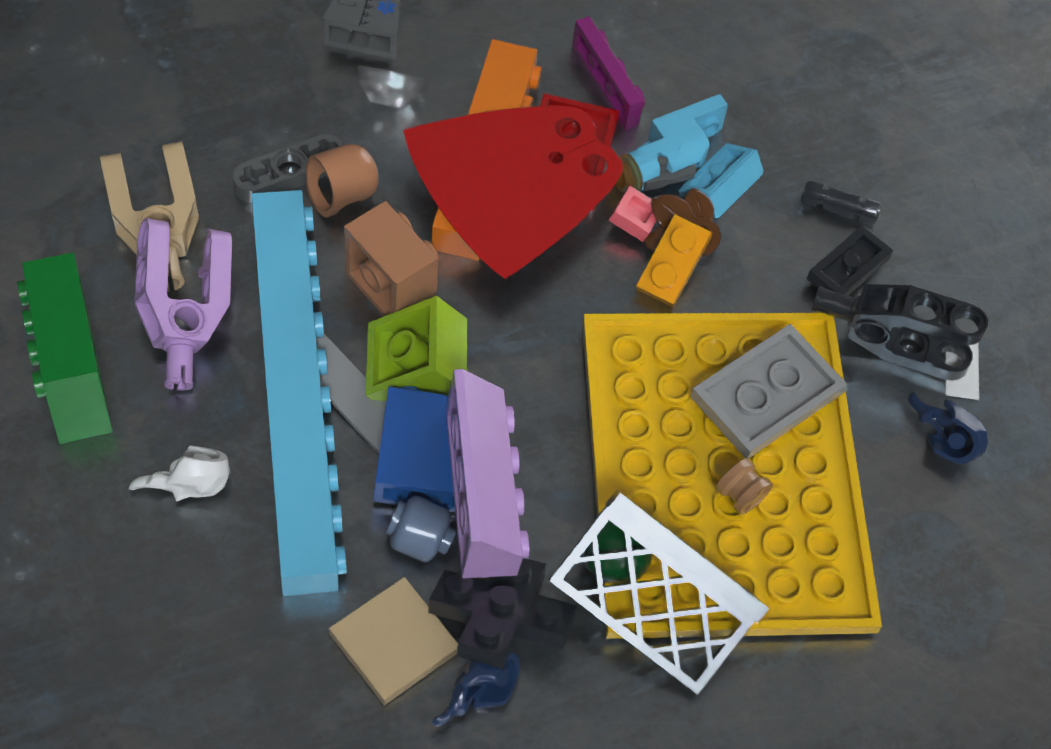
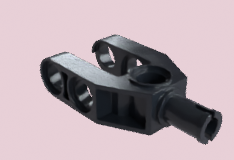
(886, 317)

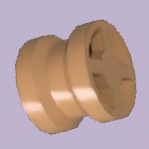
(744, 486)

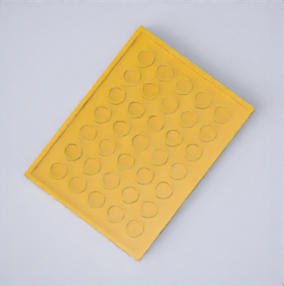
(795, 550)

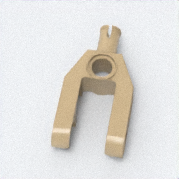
(180, 215)

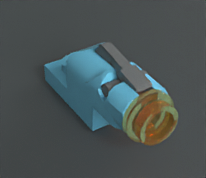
(674, 146)

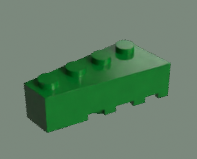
(63, 347)

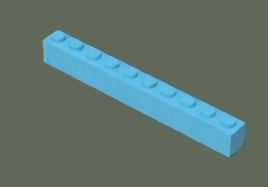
(295, 397)

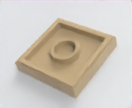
(394, 640)

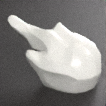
(195, 474)

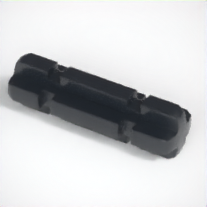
(841, 202)

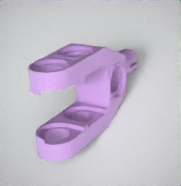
(158, 310)

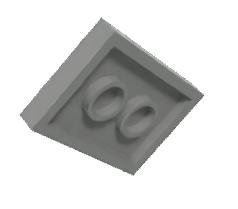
(768, 391)

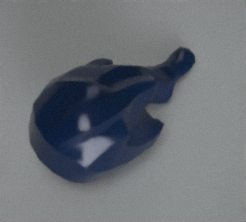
(959, 433)
(484, 684)

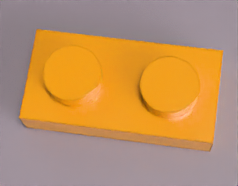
(674, 261)

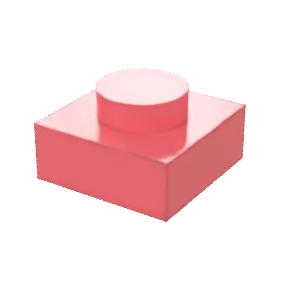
(634, 214)

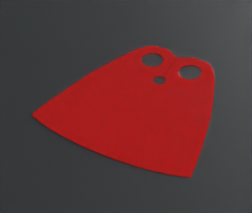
(498, 182)

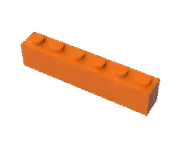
(503, 84)

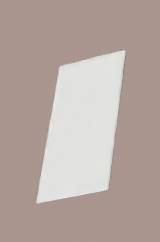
(969, 384)

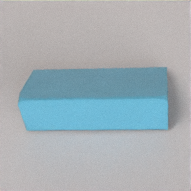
(726, 176)

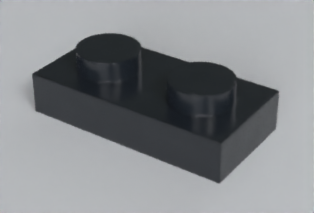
(851, 262)

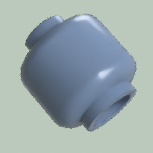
(420, 529)

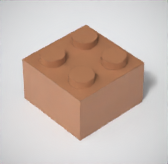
(389, 260)

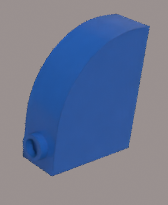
(414, 449)

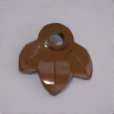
(694, 208)

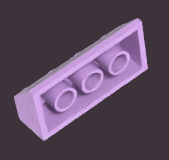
(484, 478)

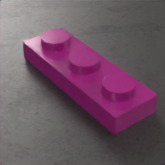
(608, 72)

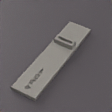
(348, 393)

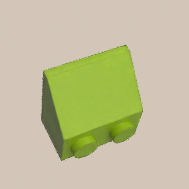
(416, 349)

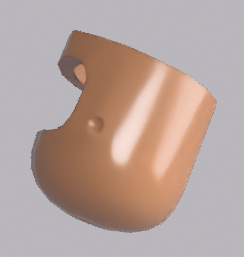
(350, 174)

